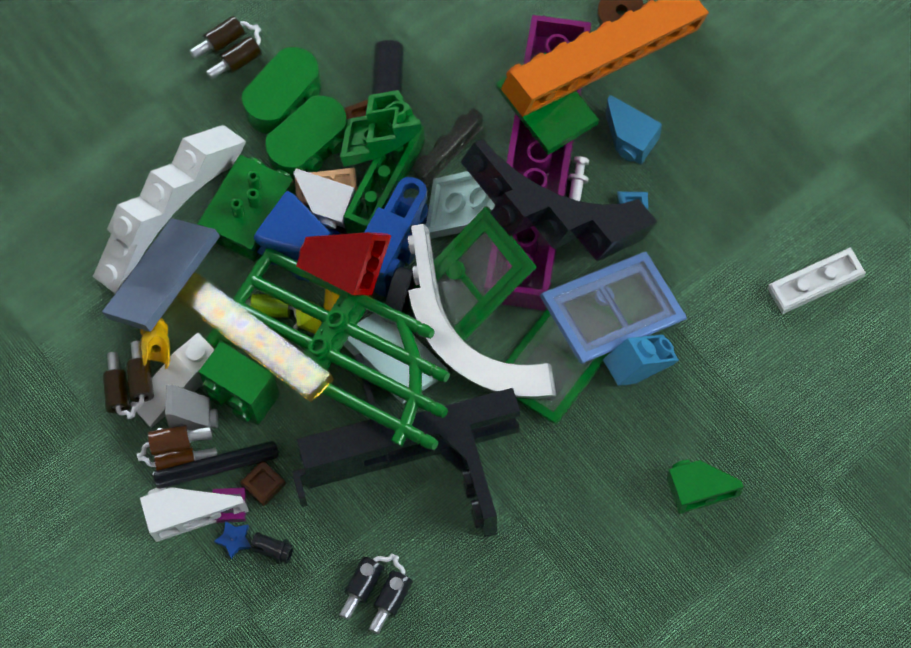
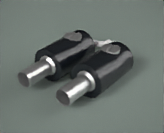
(390, 597)

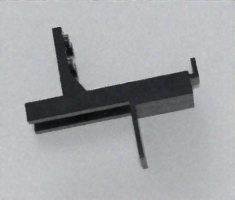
(369, 447)

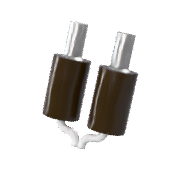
(223, 35)
(116, 384)

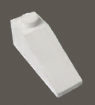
(181, 372)
(183, 510)

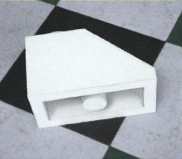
(325, 197)

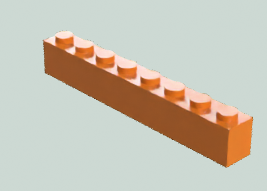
(600, 52)

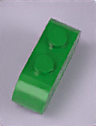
(281, 88)
(307, 136)

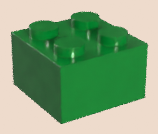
(239, 383)

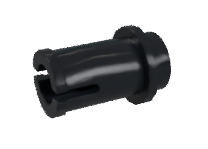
(272, 548)

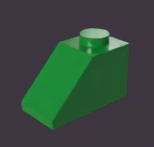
(700, 485)

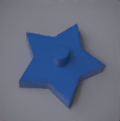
(234, 538)

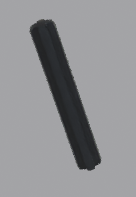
(215, 464)

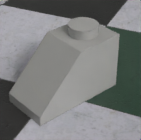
(189, 409)

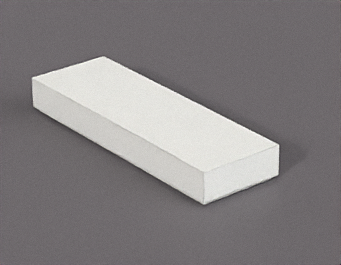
(816, 280)

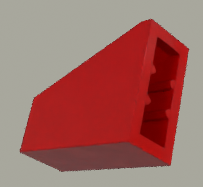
(345, 259)

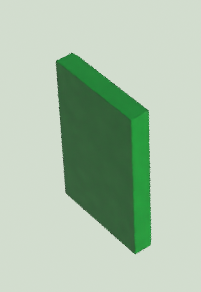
(558, 121)

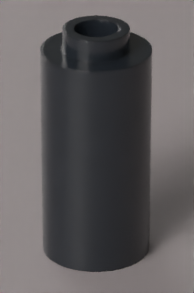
(387, 66)

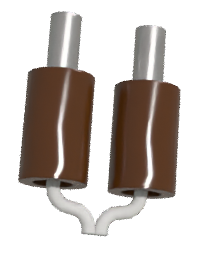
(174, 447)

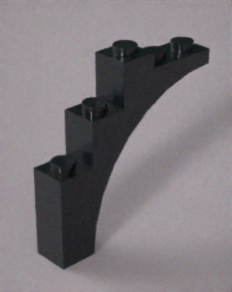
(558, 218)

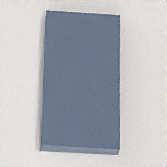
(161, 274)

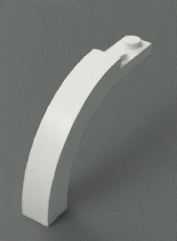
(526, 380)

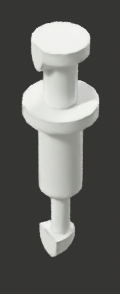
(578, 179)

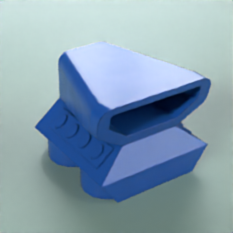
(287, 228)

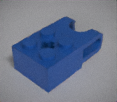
(397, 221)

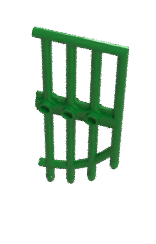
(332, 335)

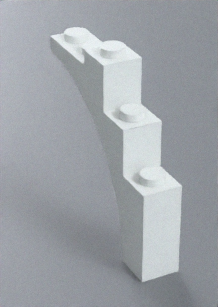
(164, 192)

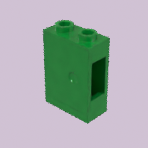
(244, 204)

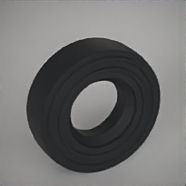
(398, 292)

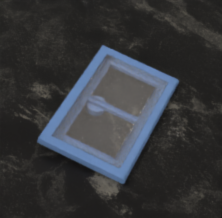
(612, 306)

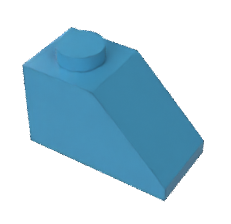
(631, 130)

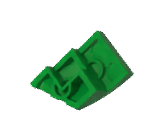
(385, 127)

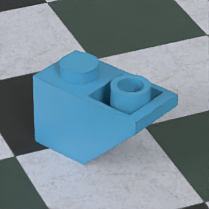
(640, 358)

